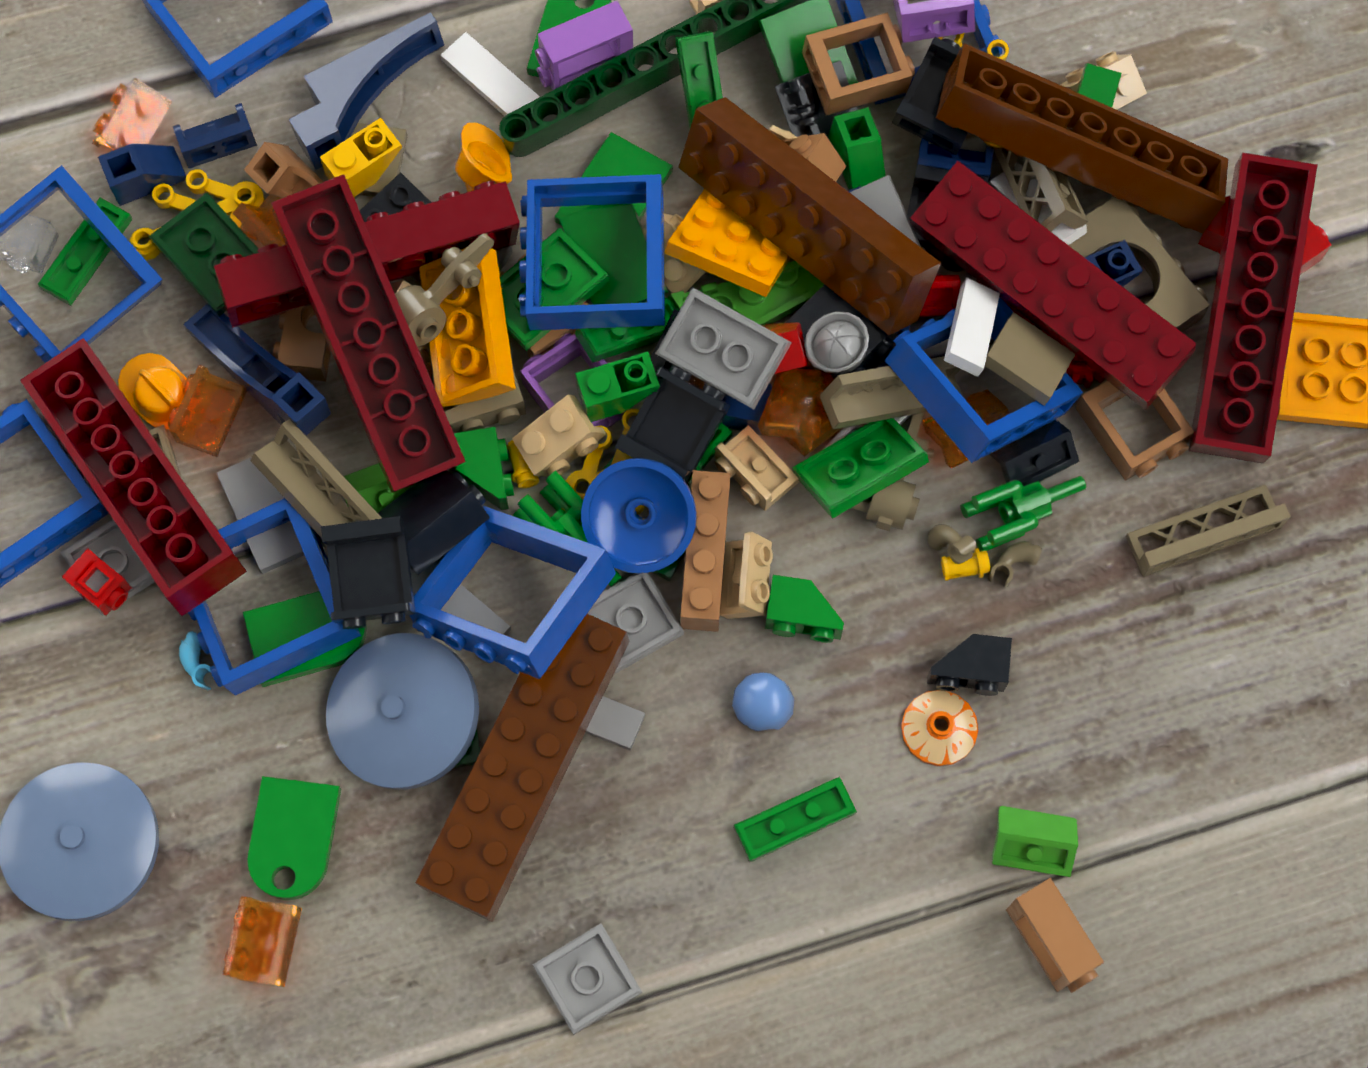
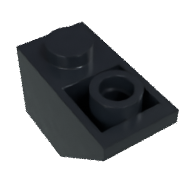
(976, 663)

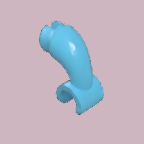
(189, 656)

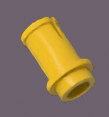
(522, 474)
(977, 565)

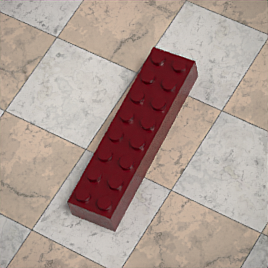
(270, 284)
(1052, 285)
(1253, 308)
(367, 333)
(133, 477)

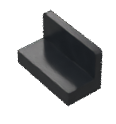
(1038, 454)

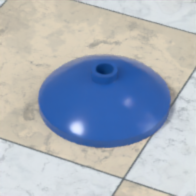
(635, 541)

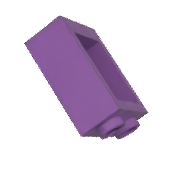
(917, 18)
(582, 44)
(542, 366)

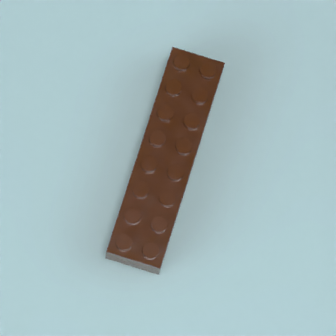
(1083, 139)
(808, 215)
(521, 771)

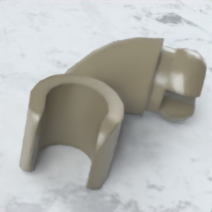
(959, 547)
(1016, 553)

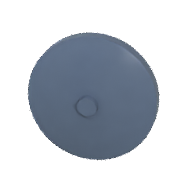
(402, 711)
(78, 841)

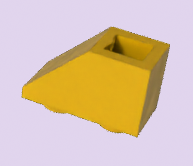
(362, 156)

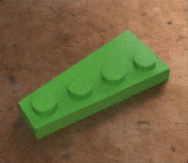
(787, 295)

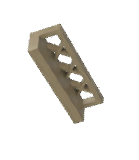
(1052, 190)
(874, 396)
(299, 483)
(1208, 538)

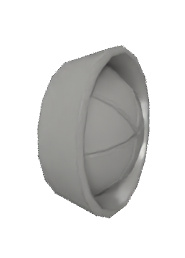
(837, 342)

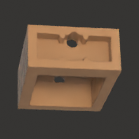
(838, 98)
(1128, 465)
(1055, 937)

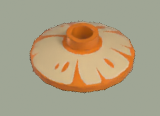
(938, 746)

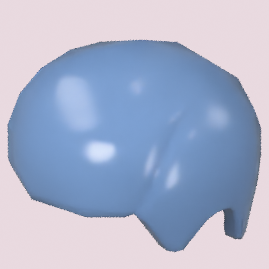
(763, 702)

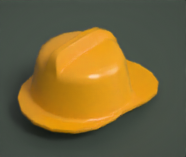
(482, 157)
(152, 387)

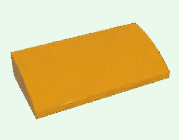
(473, 348)

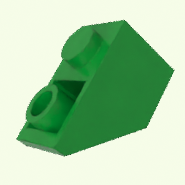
(859, 147)
(616, 386)
(484, 464)
(802, 609)

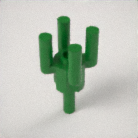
(568, 507)
(1018, 507)

